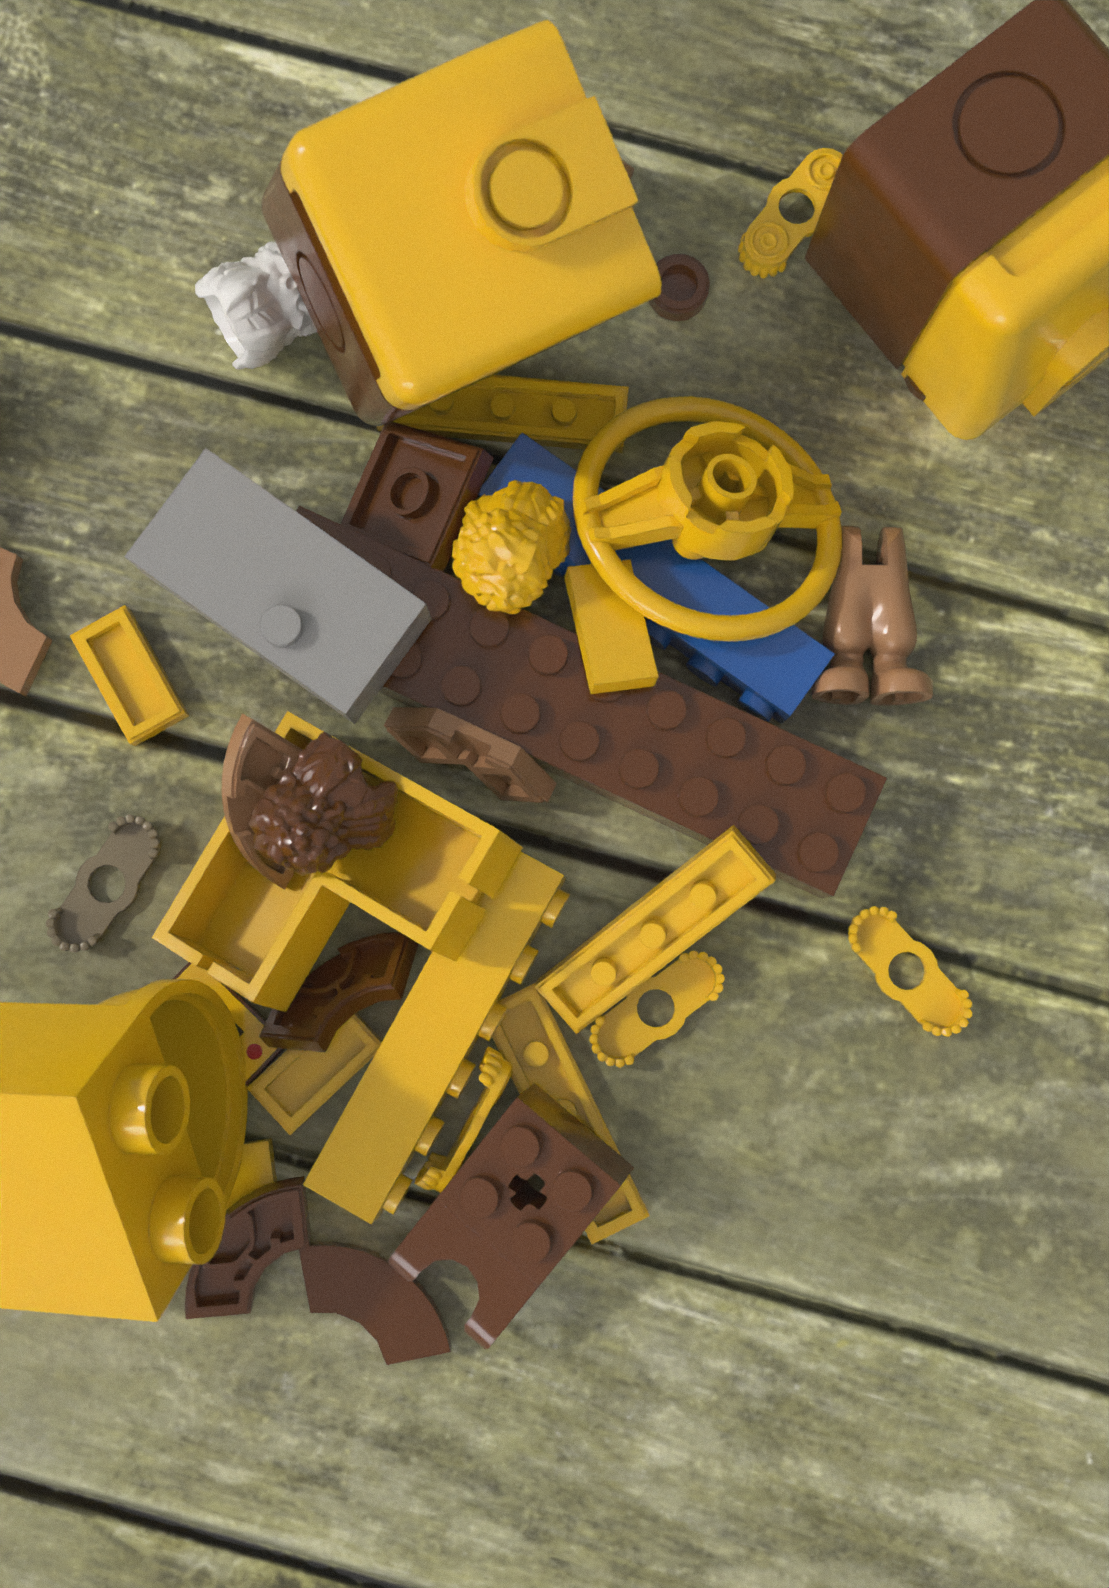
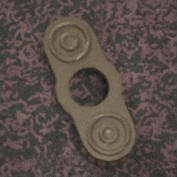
(84, 918)

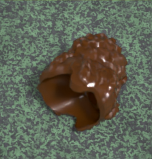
(323, 810)

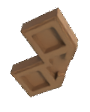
(446, 739)

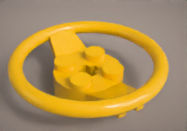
(716, 500)

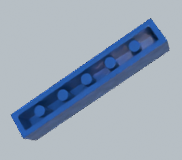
(765, 671)

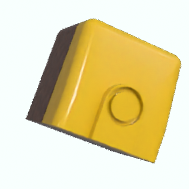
(981, 223)
(459, 224)

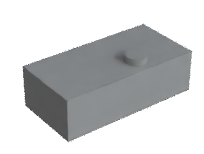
(280, 585)

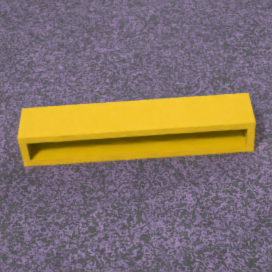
(430, 1045)

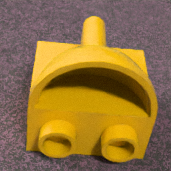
(116, 1147)

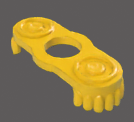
(771, 237)
(689, 982)
(936, 1000)
(441, 1169)

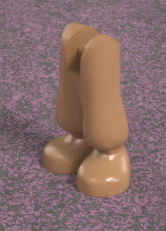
(874, 612)

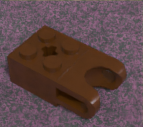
(500, 1222)

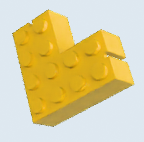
(417, 883)

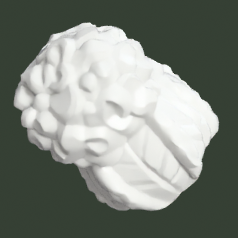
(256, 306)

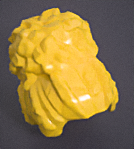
(511, 545)

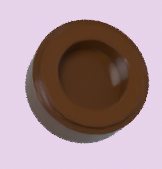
(683, 287)

